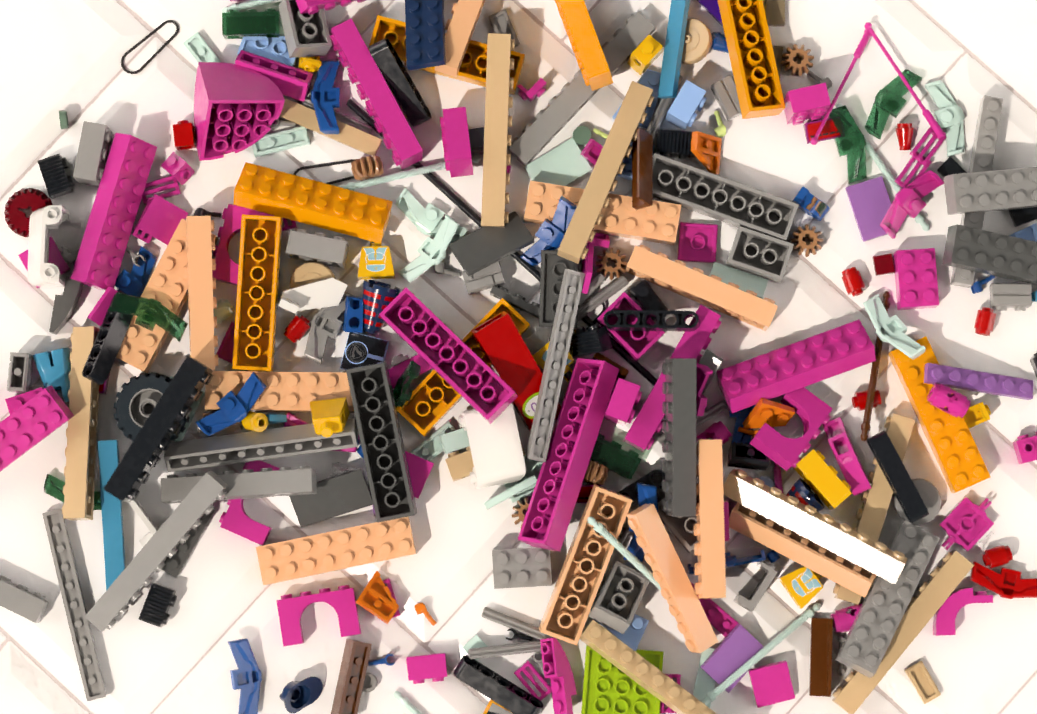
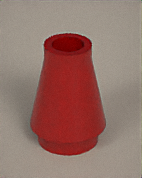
(904, 135)

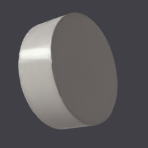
(370, 682)

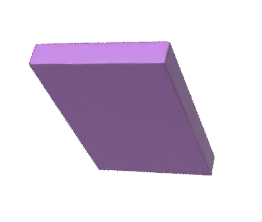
(869, 205)
(731, 655)

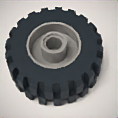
(138, 401)

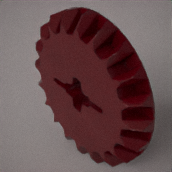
(23, 200)

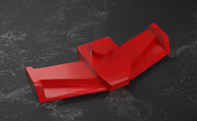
(1005, 584)

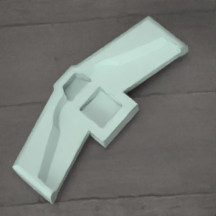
(948, 117)
(427, 219)
(431, 250)
(891, 329)

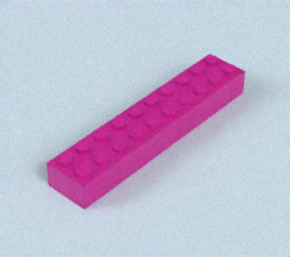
(568, 454)

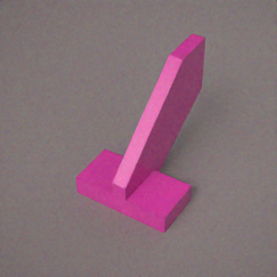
(599, 240)

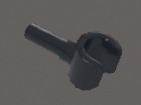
(202, 212)
(519, 636)

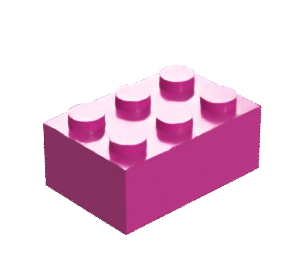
(806, 104)
(456, 142)
(916, 279)
(634, 342)
(622, 401)

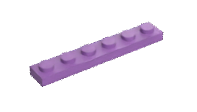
(978, 381)

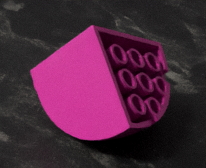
(232, 108)

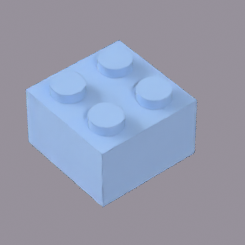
(684, 108)

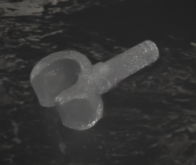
(982, 543)

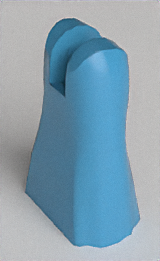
(55, 369)

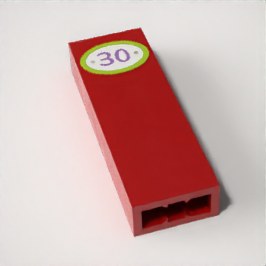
(512, 363)

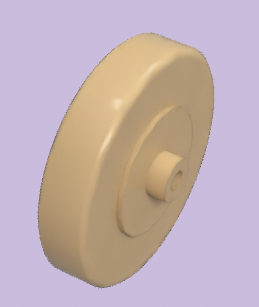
(697, 42)
(309, 273)

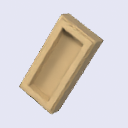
(922, 682)

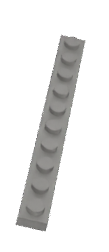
(555, 365)
(74, 605)

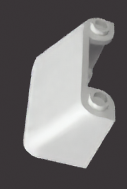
(41, 221)
(494, 448)

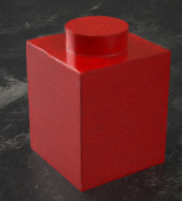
(184, 135)

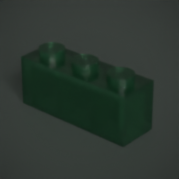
(251, 23)
(615, 458)

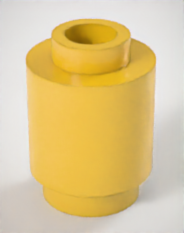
(255, 421)

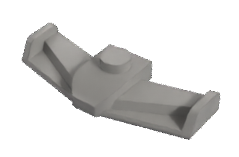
(324, 325)

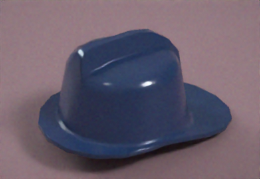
(301, 694)

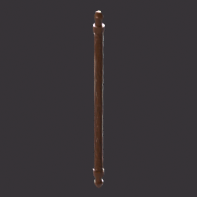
(865, 426)

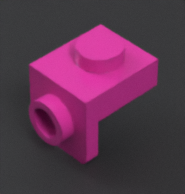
(536, 90)
(592, 151)
(178, 168)

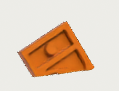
(707, 150)
(768, 412)
(377, 599)

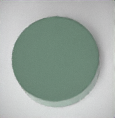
(63, 119)
(582, 135)

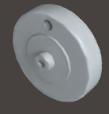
(930, 497)

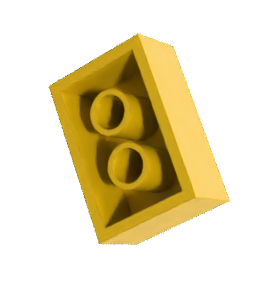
(823, 479)

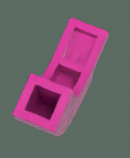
(945, 616)

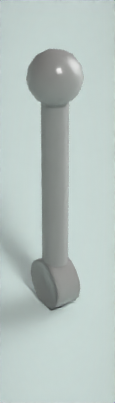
(840, 671)

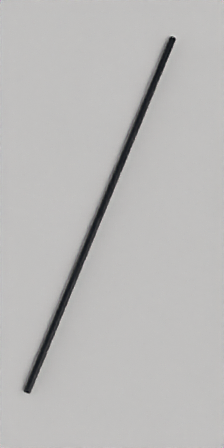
(530, 268)

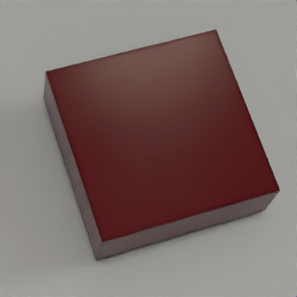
(883, 264)

